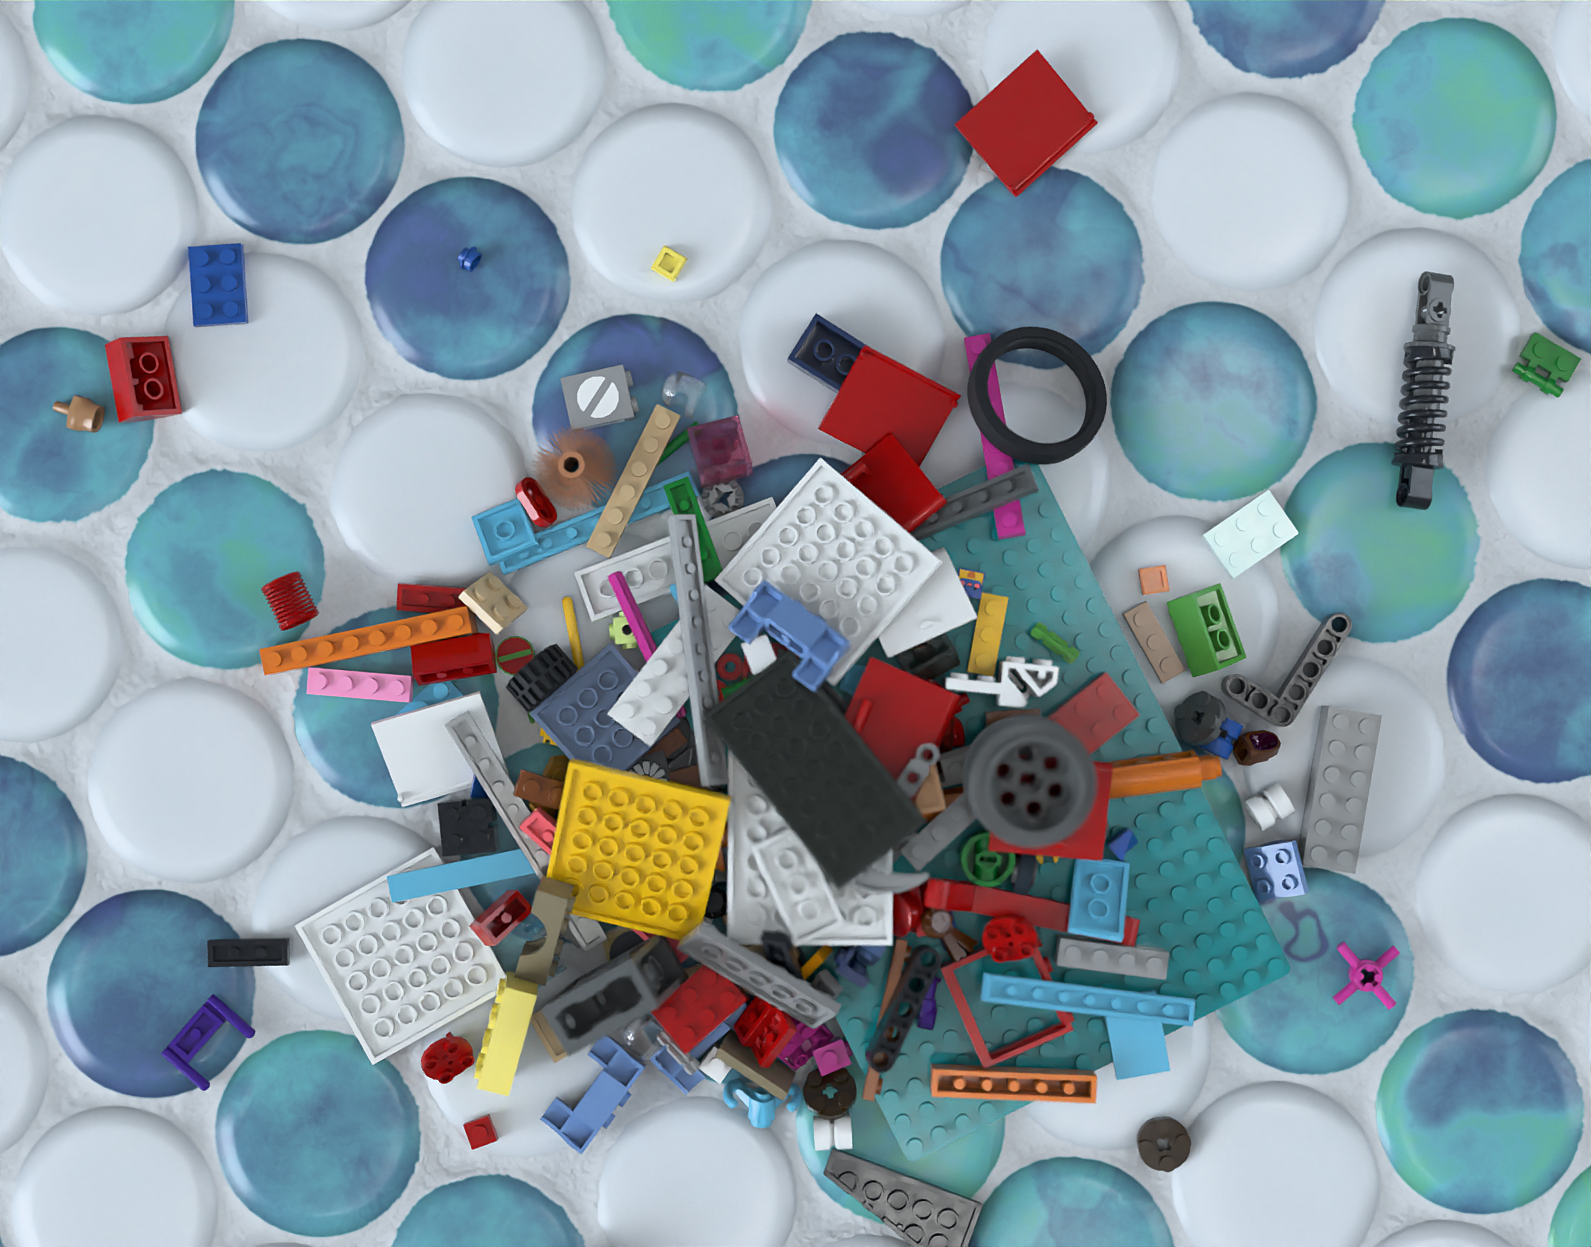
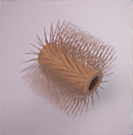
(563, 466)

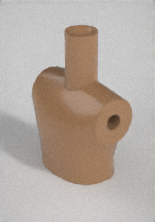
(82, 414)

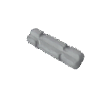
(690, 1063)

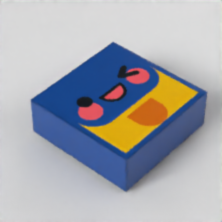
(972, 582)

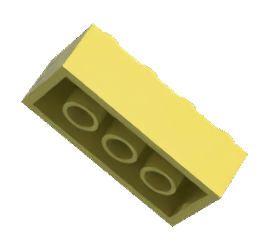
(507, 1034)

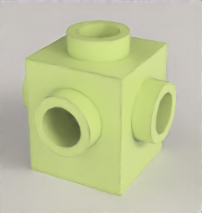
(616, 633)

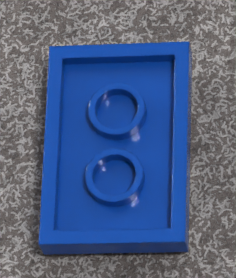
(218, 285)

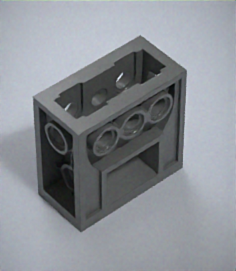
(615, 994)

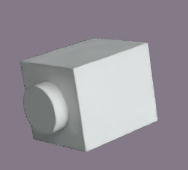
(759, 653)
(713, 1066)

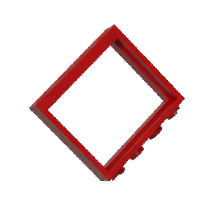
(990, 1058)

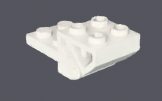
(1036, 677)

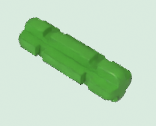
(1054, 643)

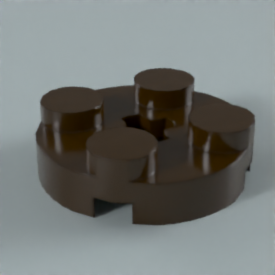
(827, 1107)
(1164, 1159)

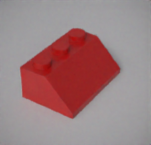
(143, 378)

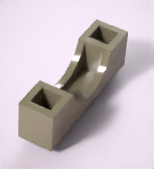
(550, 905)

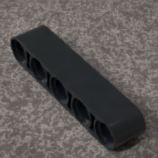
(902, 1021)

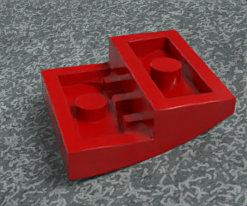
(764, 1030)

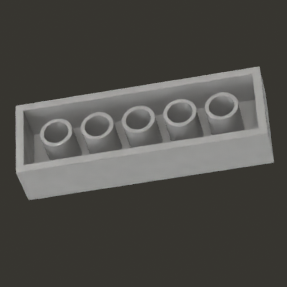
(1338, 789)

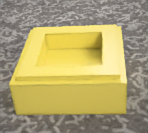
(669, 263)

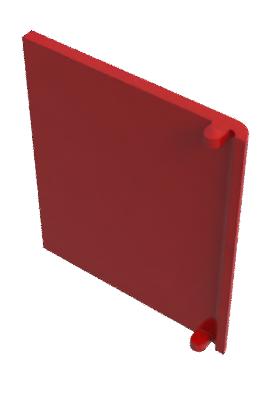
(1026, 123)
(888, 399)
(895, 484)
(898, 715)
(1087, 840)

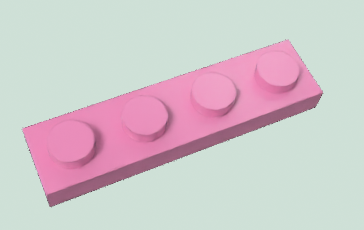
(360, 684)

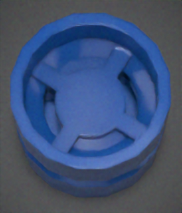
(1221, 746)

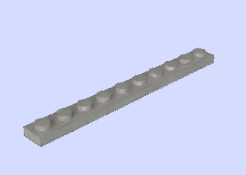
(697, 646)
(513, 812)

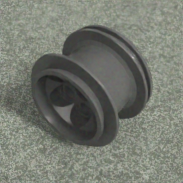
(1057, 814)

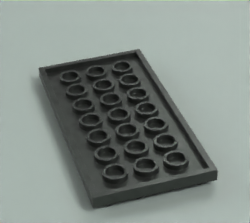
(815, 770)

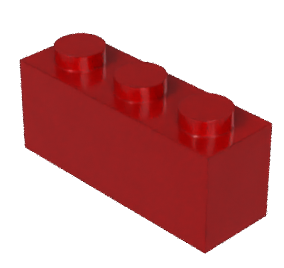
(453, 659)

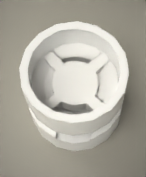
(1269, 807)
(832, 1133)

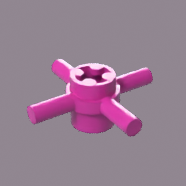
(1372, 983)

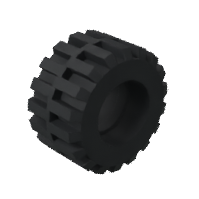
(541, 677)

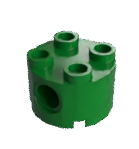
(984, 866)

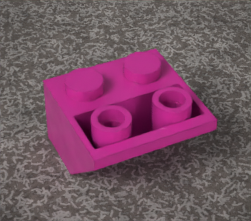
(799, 1048)

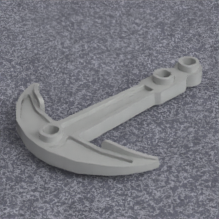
(878, 881)

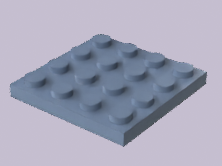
(579, 716)

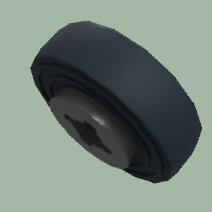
(1024, 873)

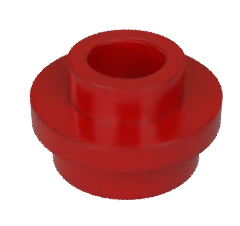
(730, 675)

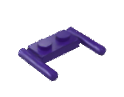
(197, 1034)

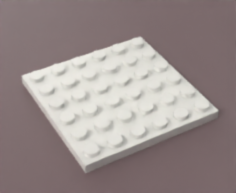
(834, 558)
(401, 962)

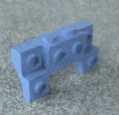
(795, 628)
(675, 1071)
(595, 1108)

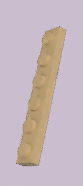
(633, 481)

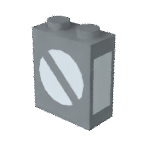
(599, 398)

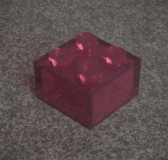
(719, 451)

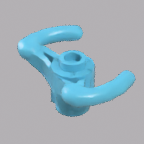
(759, 1101)

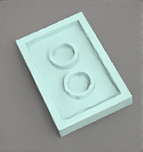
(1250, 534)

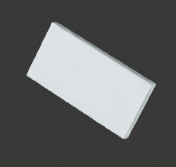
(797, 886)

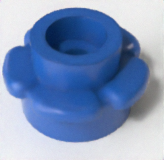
(469, 258)

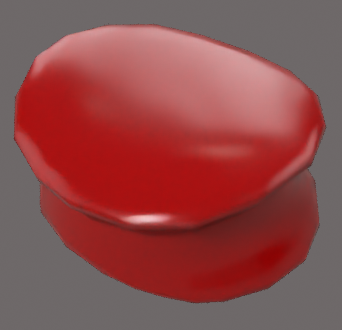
(904, 913)

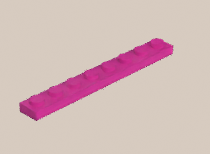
(1007, 517)

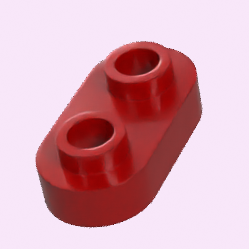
(535, 502)

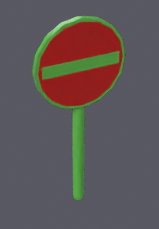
(513, 655)

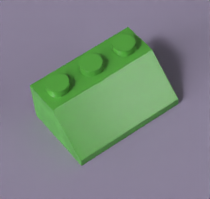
(1206, 630)

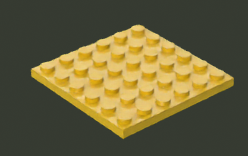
(637, 848)

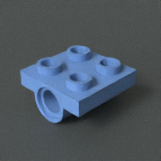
(1276, 870)

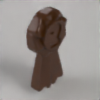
(938, 924)

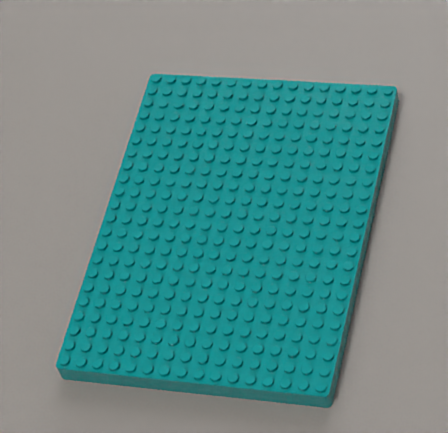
(1180, 871)

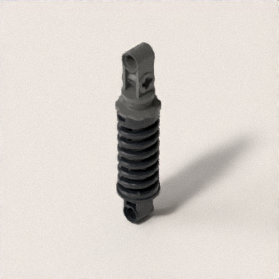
(1422, 392)

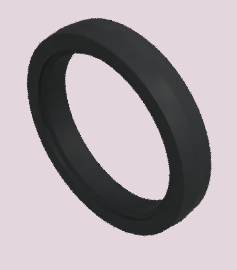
(1073, 356)

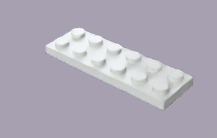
(663, 681)

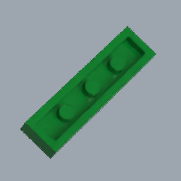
(683, 501)

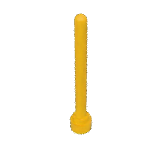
(573, 633)

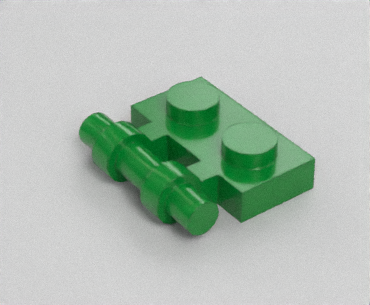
(1550, 358)

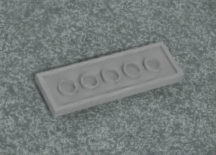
(758, 975)

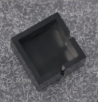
(467, 827)

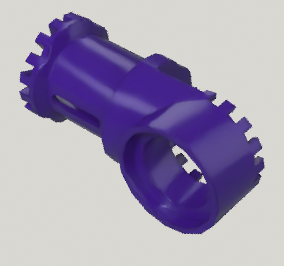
(928, 1007)

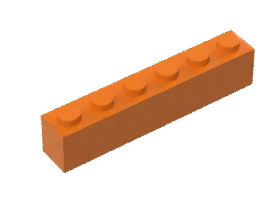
(1013, 1083)

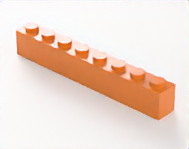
(368, 640)

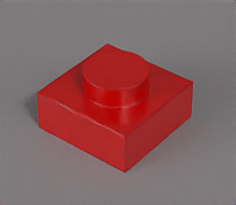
(480, 1131)

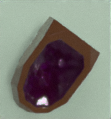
(1256, 747)

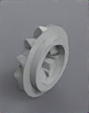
(735, 499)

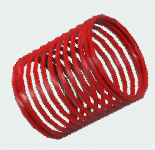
(290, 609)

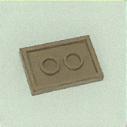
(775, 1079)

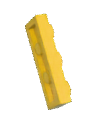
(987, 634)

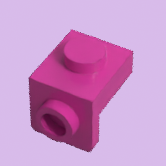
(832, 1056)

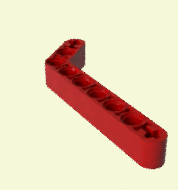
(994, 902)

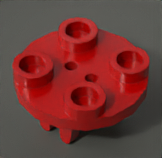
(998, 941)
(447, 1058)

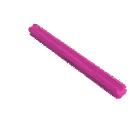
(635, 620)

